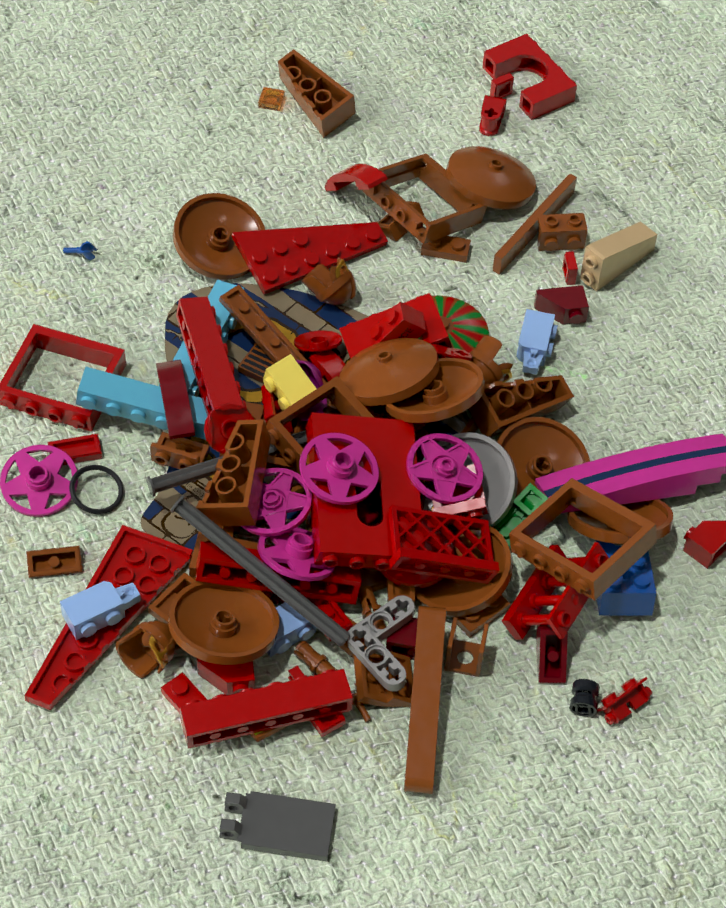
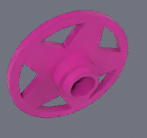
(338, 468)
(444, 468)
(37, 480)
(279, 500)
(296, 552)

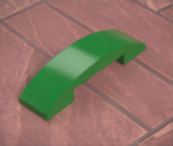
(523, 506)

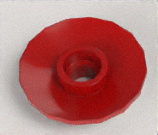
(317, 341)

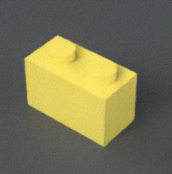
(287, 382)

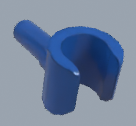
(85, 249)

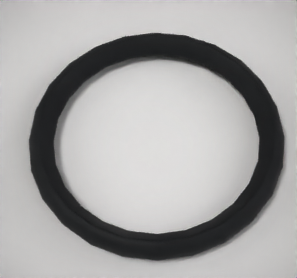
(88, 509)

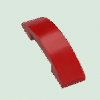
(363, 175)

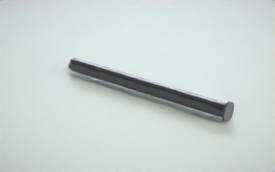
(202, 470)
(260, 571)

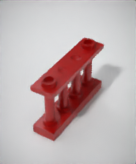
(538, 593)

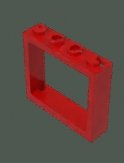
(63, 344)

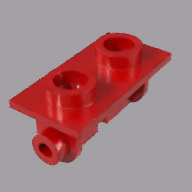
(632, 693)

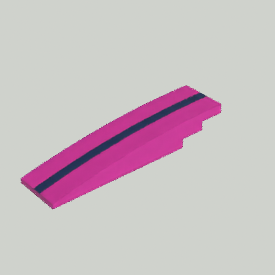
(647, 472)

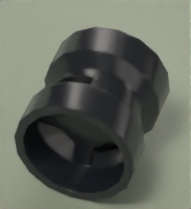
(584, 699)

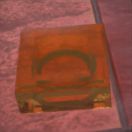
(271, 99)

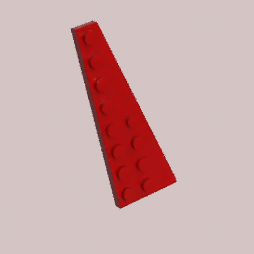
(130, 559)

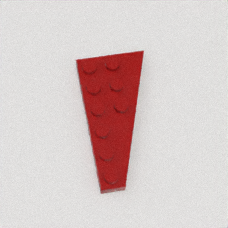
(289, 254)

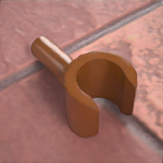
(361, 708)

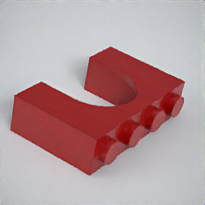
(526, 55)
(357, 335)

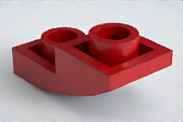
(328, 363)

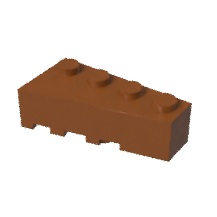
(317, 94)
(516, 400)
(238, 482)

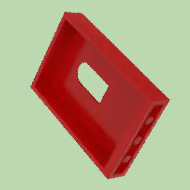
(336, 529)

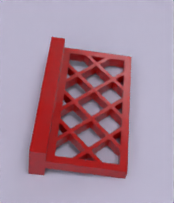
(442, 562)

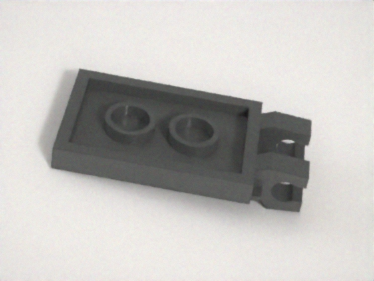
(279, 824)

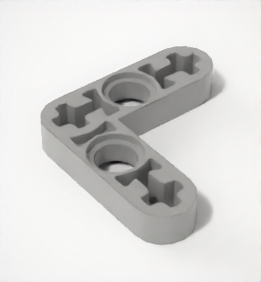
(373, 639)

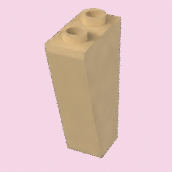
(615, 254)

